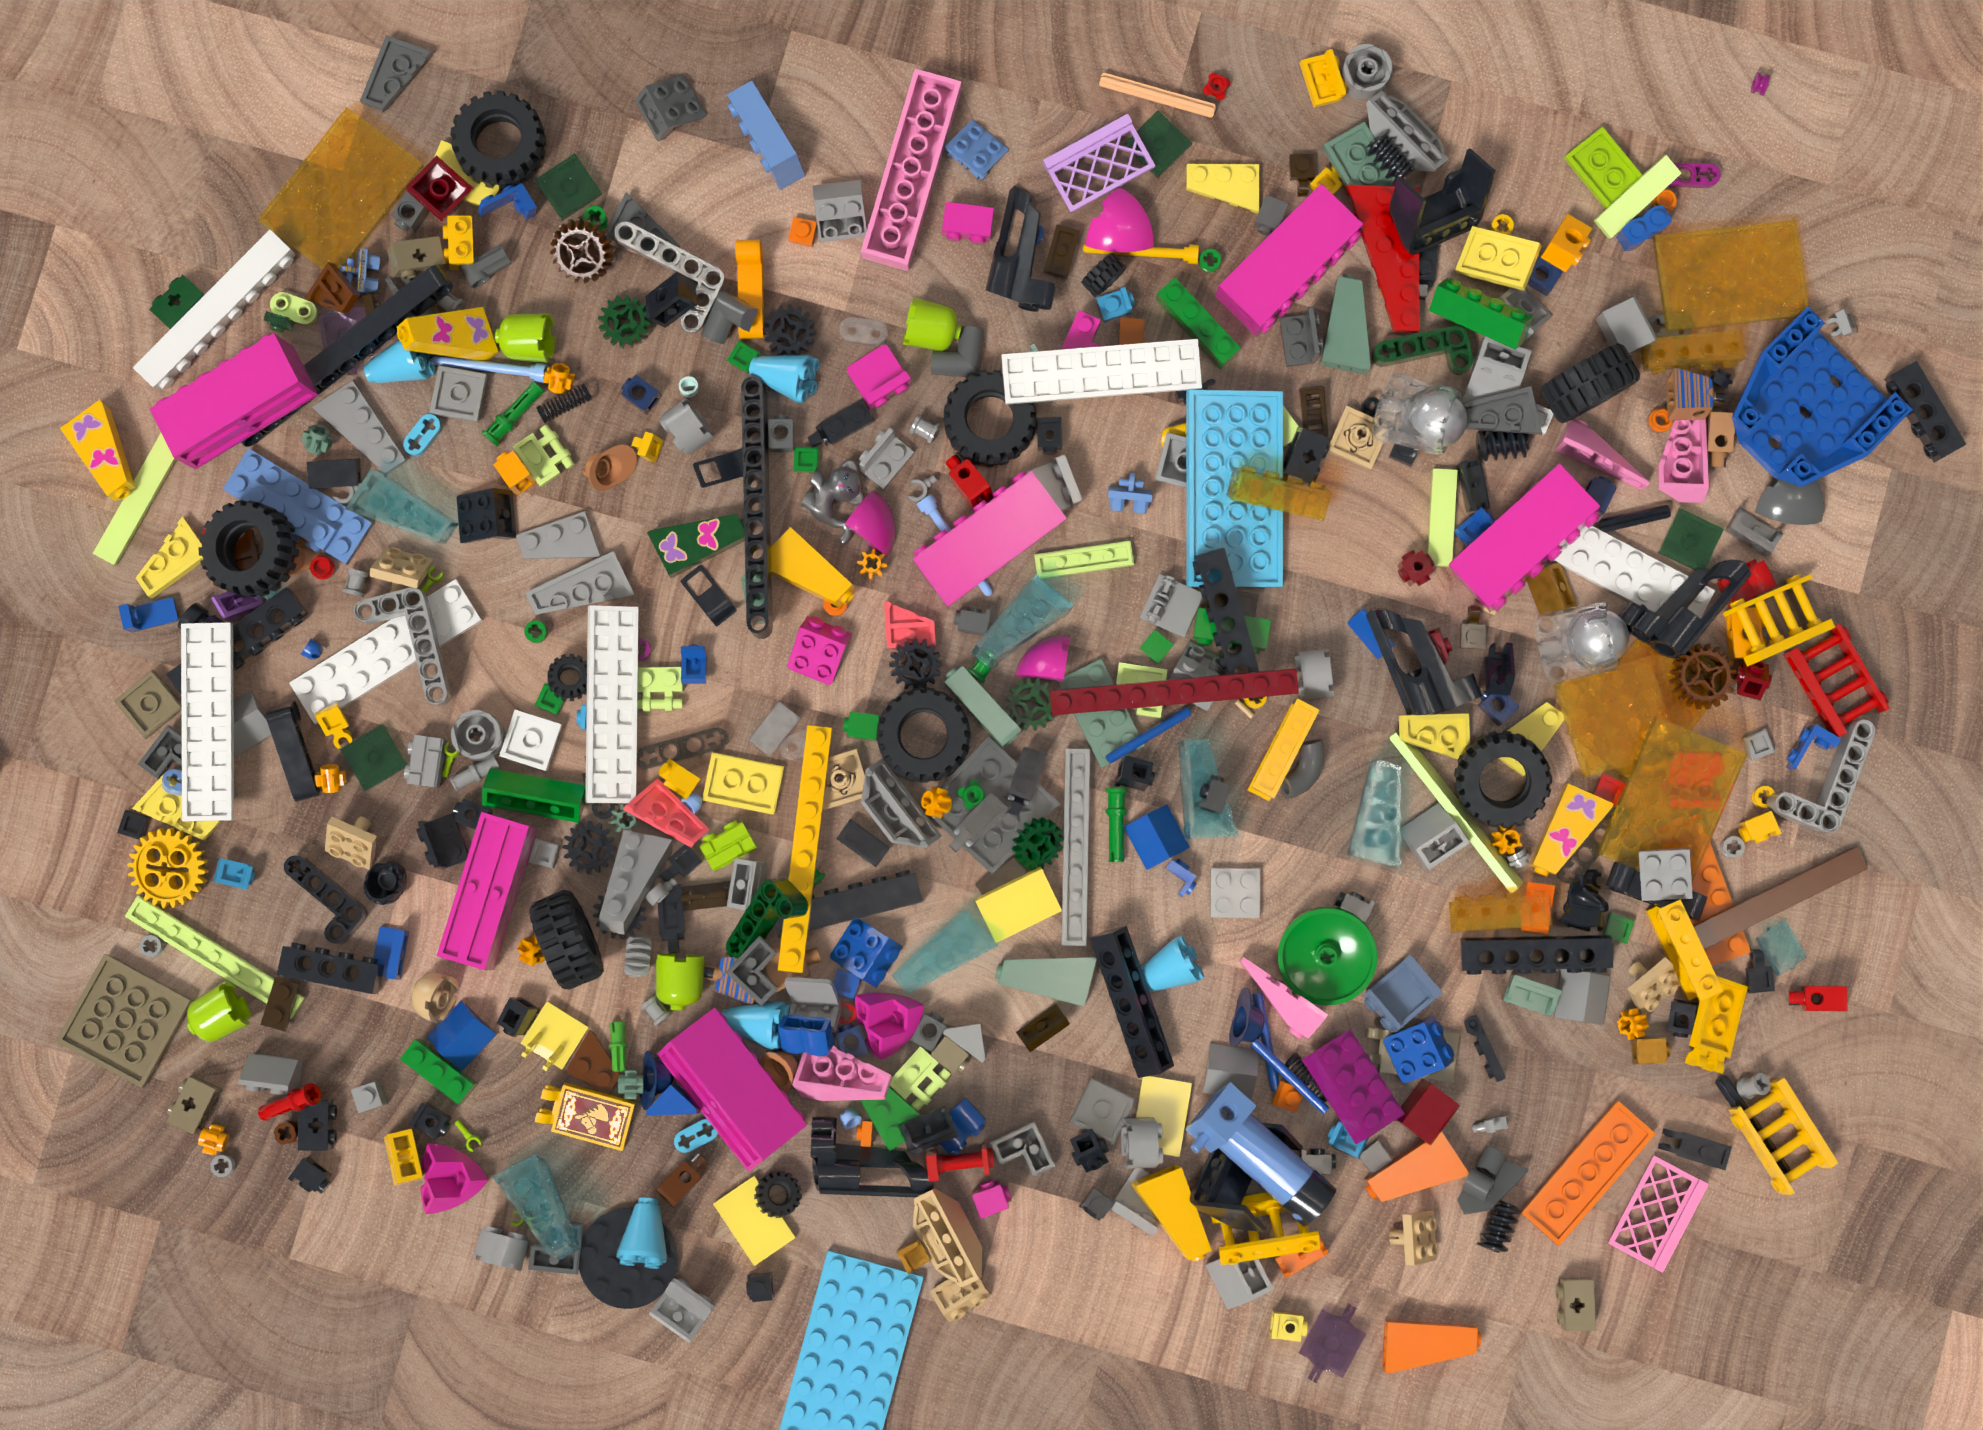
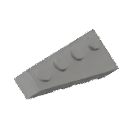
(633, 873)

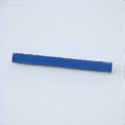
(1148, 735)
(1266, 1040)
(1289, 1076)

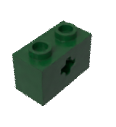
(165, 307)

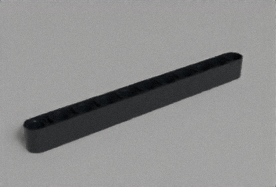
(369, 335)
(756, 518)

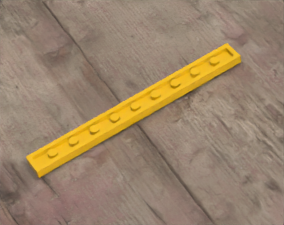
(806, 843)

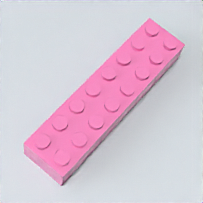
(911, 170)

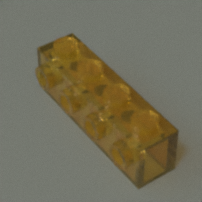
(1694, 350)
(1279, 493)
(1500, 913)

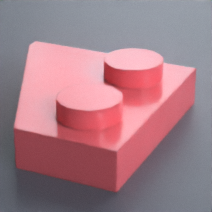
(905, 624)

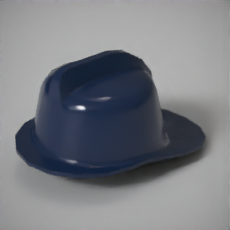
(1247, 1021)
(655, 1079)

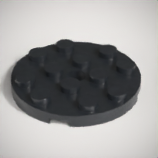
(616, 1283)

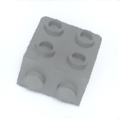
(814, 998)
(682, 1309)

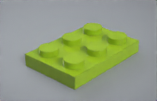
(1603, 167)

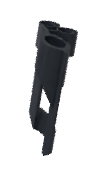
(1012, 274)
(1673, 626)
(1429, 687)
(838, 1165)

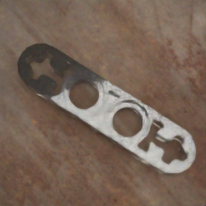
(682, 750)
(1589, 843)

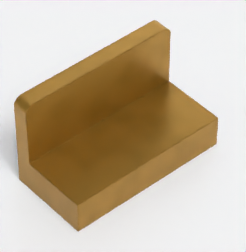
(1551, 589)

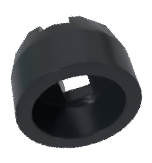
(1364, 407)

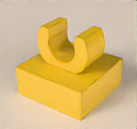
(648, 447)

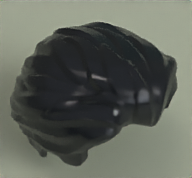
(385, 882)

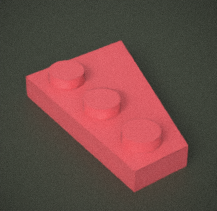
(667, 813)

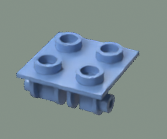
(976, 149)

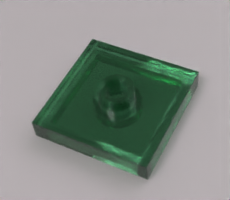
(1161, 141)
(568, 187)
(1690, 540)
(374, 757)

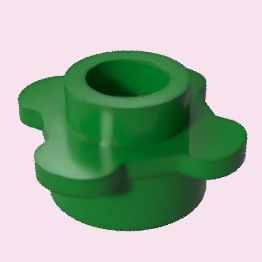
(977, 798)

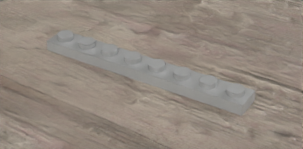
(1075, 847)

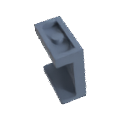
(1401, 994)

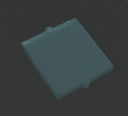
(1781, 947)

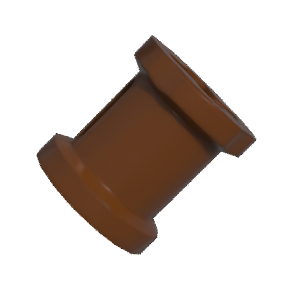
(280, 1134)

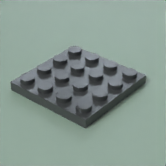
(995, 773)

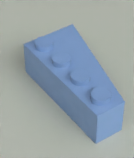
(765, 135)

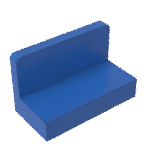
(391, 951)

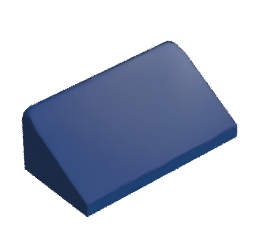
(1362, 629)

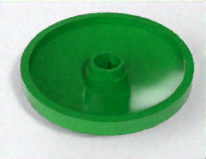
(1327, 955)

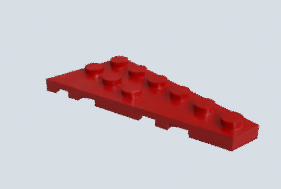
(1394, 266)

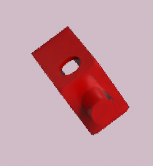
(969, 481)
(1831, 998)

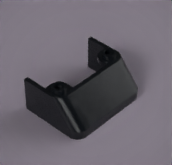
(1446, 213)
(1224, 1185)

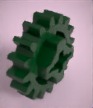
(620, 330)
(1019, 701)
(1037, 843)

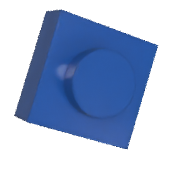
(846, 983)

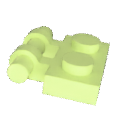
(537, 460)
(658, 681)
(913, 1073)

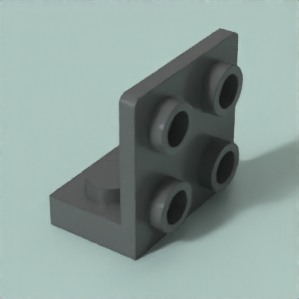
(669, 105)
(1300, 338)

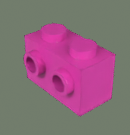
(967, 222)
(991, 1198)

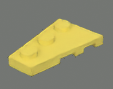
(1227, 182)
(172, 561)
(1538, 728)
(168, 809)

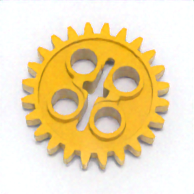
(168, 845)

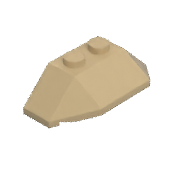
(948, 1237)

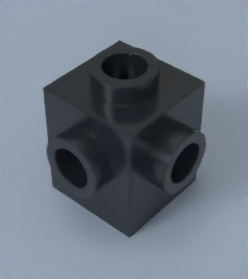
(1089, 1151)

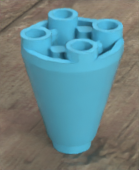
(399, 365)
(787, 374)
(1172, 966)
(758, 1022)
(644, 1236)

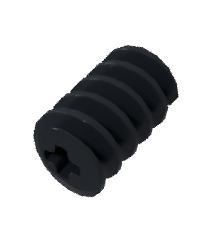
(1389, 158)
(1502, 444)
(1499, 1227)

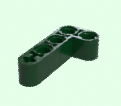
(1422, 351)
(773, 900)

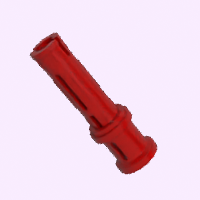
(295, 1100)

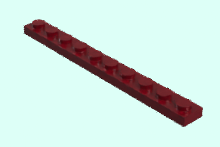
(1174, 691)

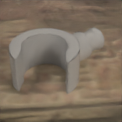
(925, 484)
(353, 489)
(659, 892)
(1491, 1125)

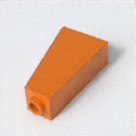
(1416, 1170)
(1424, 1343)

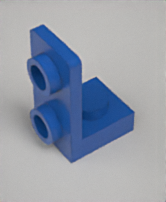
(518, 194)
(148, 615)
(1822, 737)

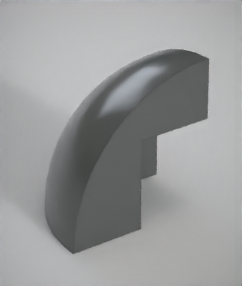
(1792, 503)

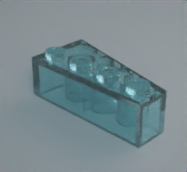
(393, 504)
(1027, 616)
(1196, 768)
(1379, 816)
(949, 949)
(539, 1203)

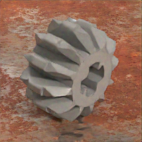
(638, 956)

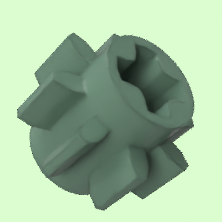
(317, 439)
(618, 815)
(630, 1084)

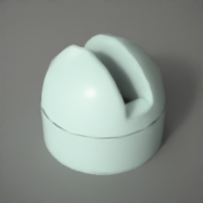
(688, 383)

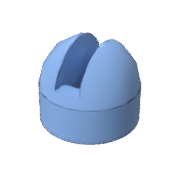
(693, 802)
(850, 1118)

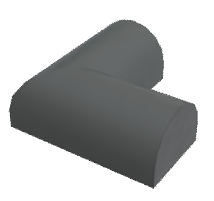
(727, 311)
(964, 360)
(162, 752)
(748, 971)
(1025, 1142)
(541, 1261)

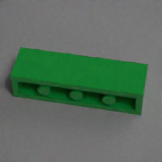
(1481, 313)
(1197, 323)
(533, 795)

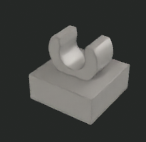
(1845, 322)

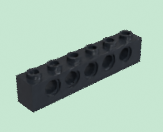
(1218, 560)
(264, 615)
(1600, 961)
(1132, 1002)

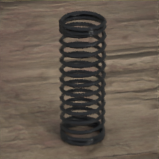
(587, 397)
(1291, 1060)

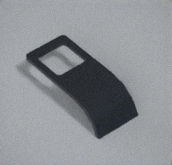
(729, 467)
(713, 600)

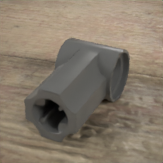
(485, 266)

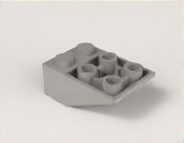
(1495, 370)

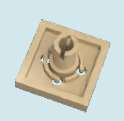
(1361, 430)
(401, 568)
(840, 779)
(351, 841)
(1652, 985)
(1417, 1237)

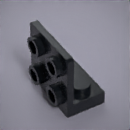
(486, 515)
(443, 842)

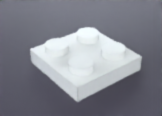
(530, 740)

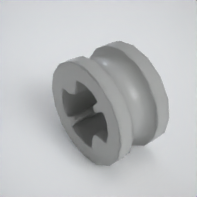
(1738, 841)
(152, 938)
(217, 1160)

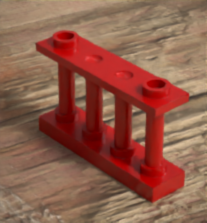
(1822, 701)
(938, 1164)

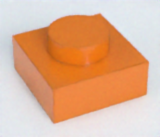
(802, 232)
(1287, 1097)
(864, 1133)

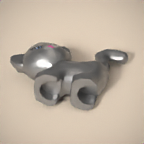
(843, 486)

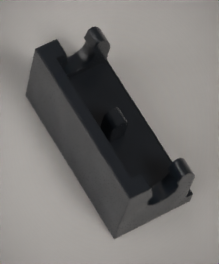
(334, 473)
(1473, 485)
(1499, 670)
(928, 1130)

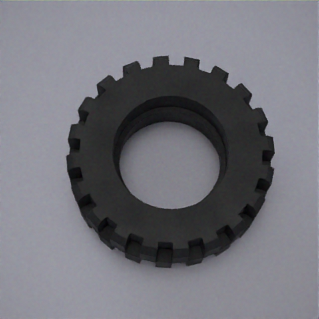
(492, 110)
(1590, 382)
(976, 448)
(220, 544)
(915, 702)
(1517, 808)
(566, 939)

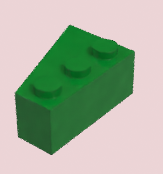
(887, 1115)

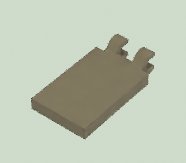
(1385, 1062)

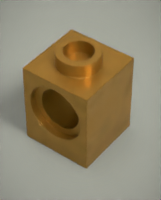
(1650, 1050)

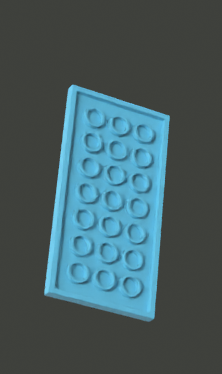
(1221, 434)
(852, 1346)

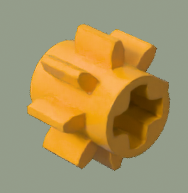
(559, 378)
(871, 571)
(330, 778)
(936, 802)
(1511, 836)
(530, 951)
(1632, 1023)
(213, 1139)

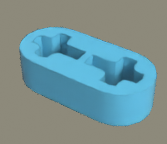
(427, 438)
(699, 1141)

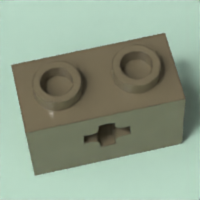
(424, 249)
(950, 1055)
(204, 1097)
(1583, 1316)

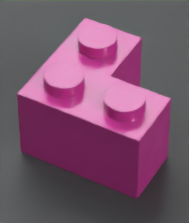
(1082, 332)

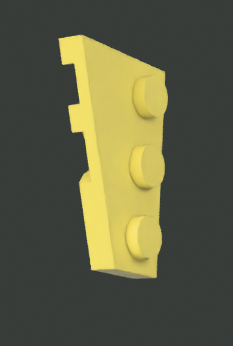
(1438, 732)

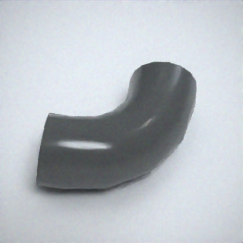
(1307, 771)

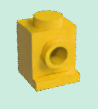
(678, 778)
(1759, 827)

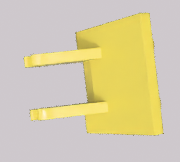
(553, 1036)

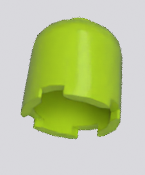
(930, 325)
(527, 337)
(679, 980)
(218, 1013)

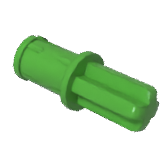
(618, 1046)

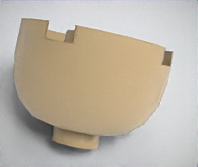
(433, 996)

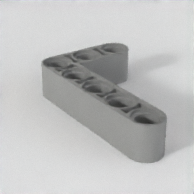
(682, 258)
(418, 636)
(1832, 784)

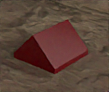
(439, 188)
(1427, 1111)

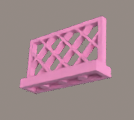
(1677, 1225)

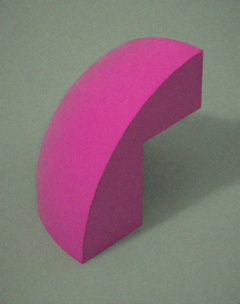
(1121, 225)
(874, 523)
(1045, 659)
(888, 1021)
(448, 1178)

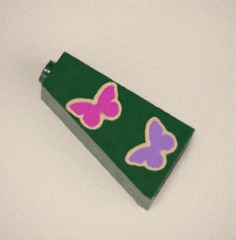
(696, 542)

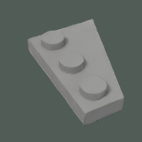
(560, 539)

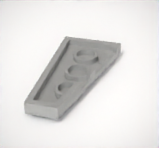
(357, 422)
(588, 584)

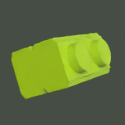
(731, 844)

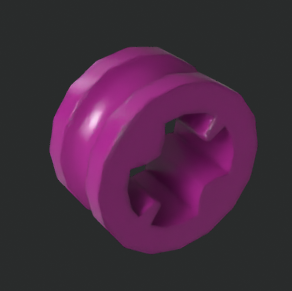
(1760, 83)
(647, 650)

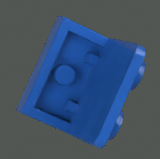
(865, 952)
(1419, 1050)

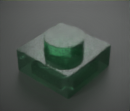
(278, 322)

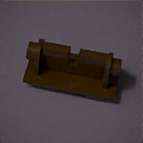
(705, 895)

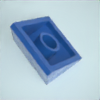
(1156, 837)
(461, 1036)
(673, 1102)

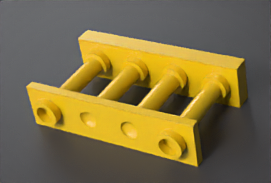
(1777, 641)
(1283, 750)
(1684, 951)
(1793, 1114)
(1262, 1205)

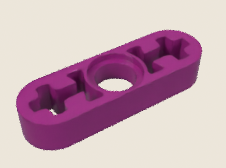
(1701, 181)

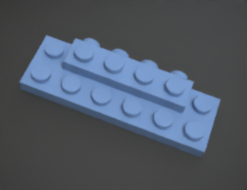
(311, 512)

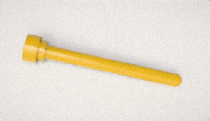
(1187, 254)

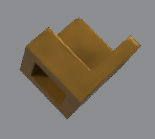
(913, 1255)

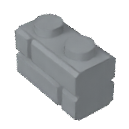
(425, 761)
(745, 882)

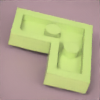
(1135, 673)

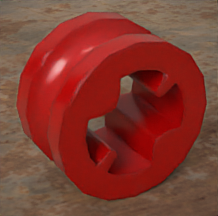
(851, 1007)

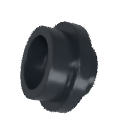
(1721, 378)

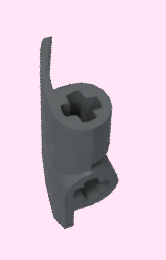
(1489, 1182)

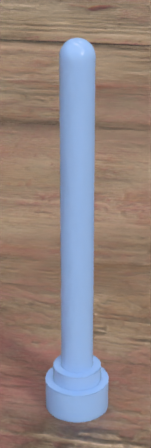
(535, 371)
(930, 507)

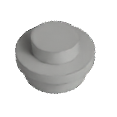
(1518, 859)

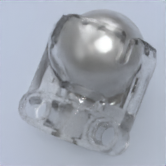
(1419, 415)
(1582, 641)

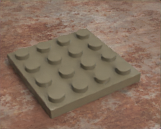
(124, 1020)

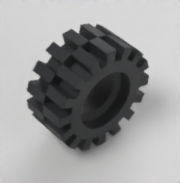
(1103, 274)
(560, 688)
(788, 1184)

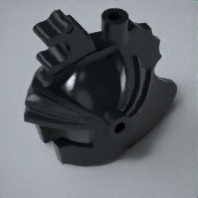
(1584, 904)

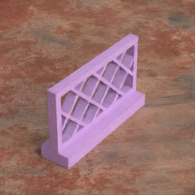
(1088, 145)

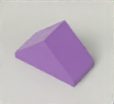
(235, 606)

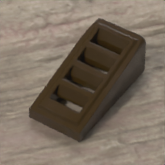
(1303, 392)

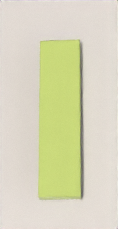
(1637, 196)
(1442, 516)
(1084, 559)

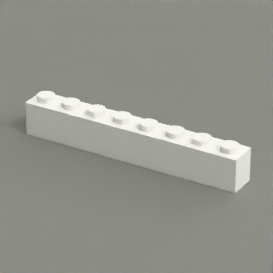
(214, 311)

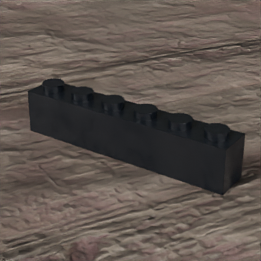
(862, 901)

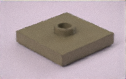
(149, 704)

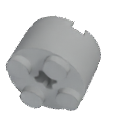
(1372, 60)
(687, 426)
(1315, 674)
(467, 726)
(1141, 1142)
(501, 1249)

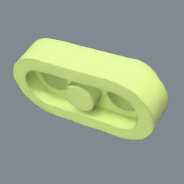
(293, 308)

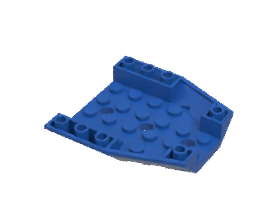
(1842, 420)

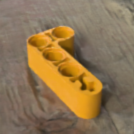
(751, 282)

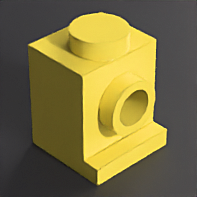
(1281, 1319)

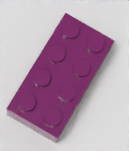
(1353, 1086)

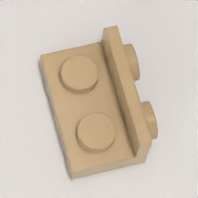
(957, 1300)

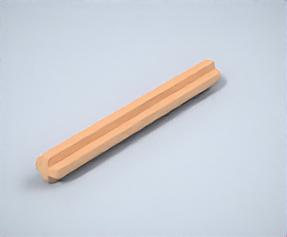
(1157, 95)

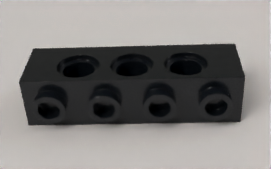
(1937, 416)
(292, 967)

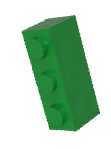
(1257, 628)
(438, 1071)

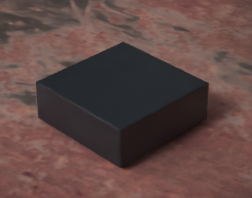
(133, 824)

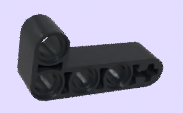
(292, 750)
(1627, 881)
(323, 895)

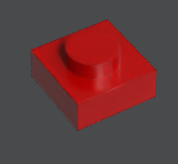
(1609, 789)

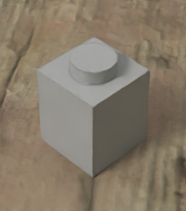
(369, 1096)

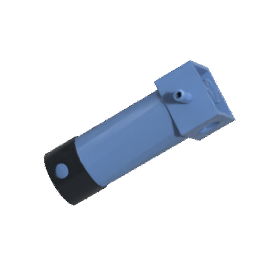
(1230, 1126)

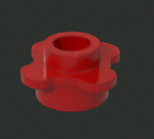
(1215, 79)

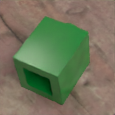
(861, 726)

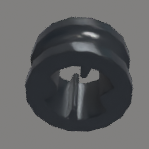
(598, 814)

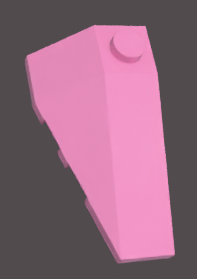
(1589, 448)
(1685, 462)
(1293, 1009)
(839, 1078)

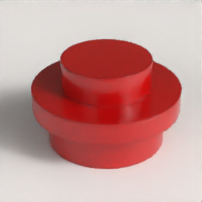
(322, 567)

